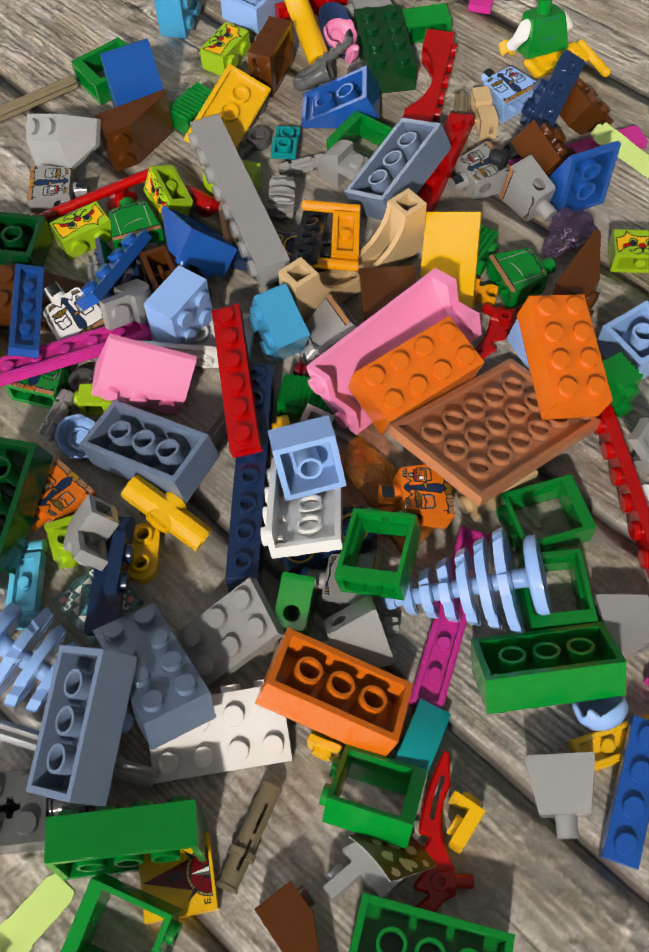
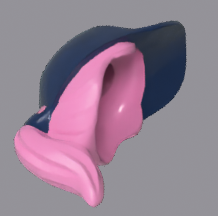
(333, 26)

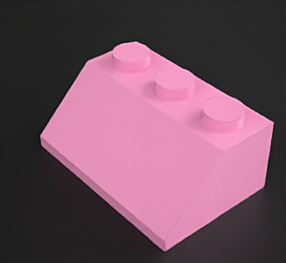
(143, 374)

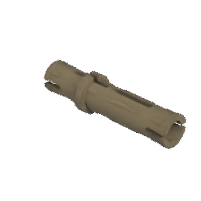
(242, 851)

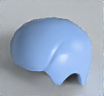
(70, 434)
(601, 713)

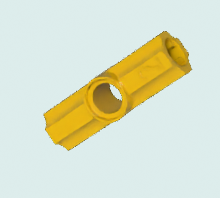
(166, 512)

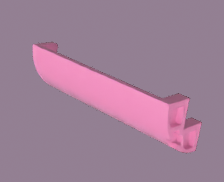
(397, 322)

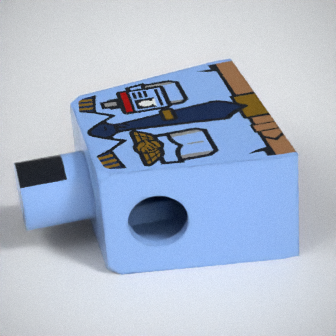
(509, 91)

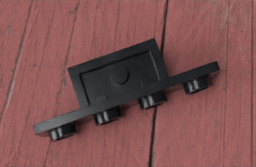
(313, 238)

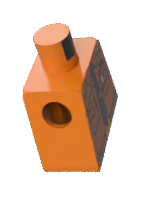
(420, 493)
(60, 495)

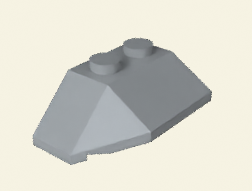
(61, 138)

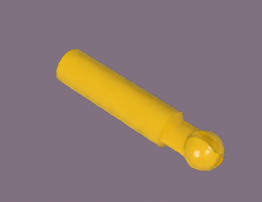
(306, 29)

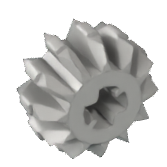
(281, 197)

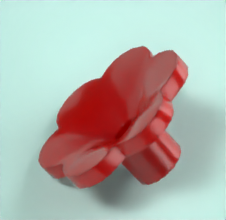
(115, 198)

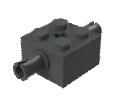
(27, 827)

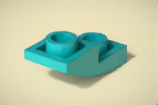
(286, 142)
(423, 735)

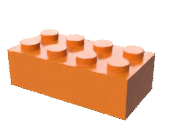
(563, 357)
(415, 373)
(335, 693)

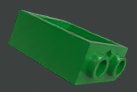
(88, 65)
(361, 126)
(571, 502)
(560, 559)
(374, 581)
(380, 772)
(93, 906)

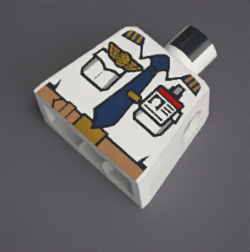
(65, 314)

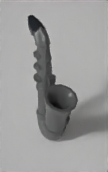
(321, 70)

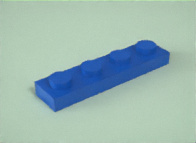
(109, 273)
(26, 311)
(630, 800)

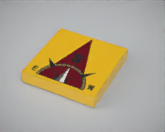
(181, 883)

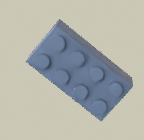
(399, 163)
(156, 448)
(166, 689)
(82, 725)

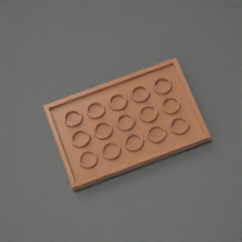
(488, 433)

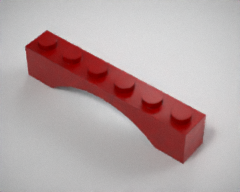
(438, 60)

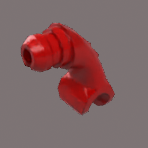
(205, 203)

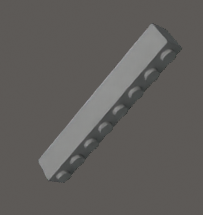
(239, 200)

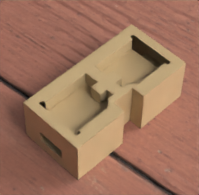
(484, 113)

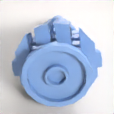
(485, 583)
(31, 664)

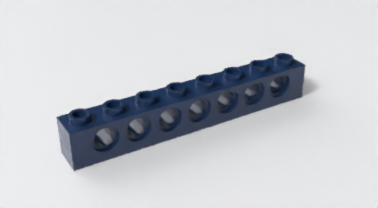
(248, 497)

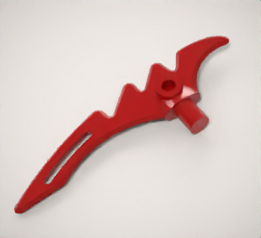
(500, 321)
(442, 881)

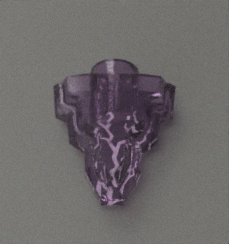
(568, 232)

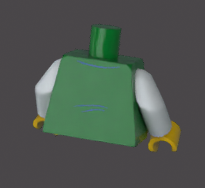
(539, 32)

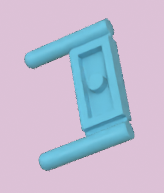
(27, 584)

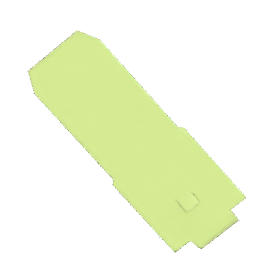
(628, 151)
(35, 915)

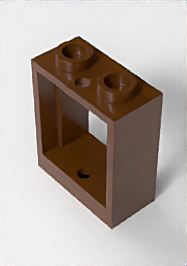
(272, 53)

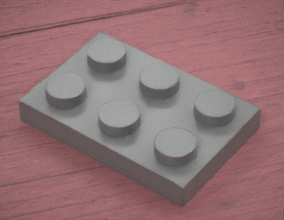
(230, 632)

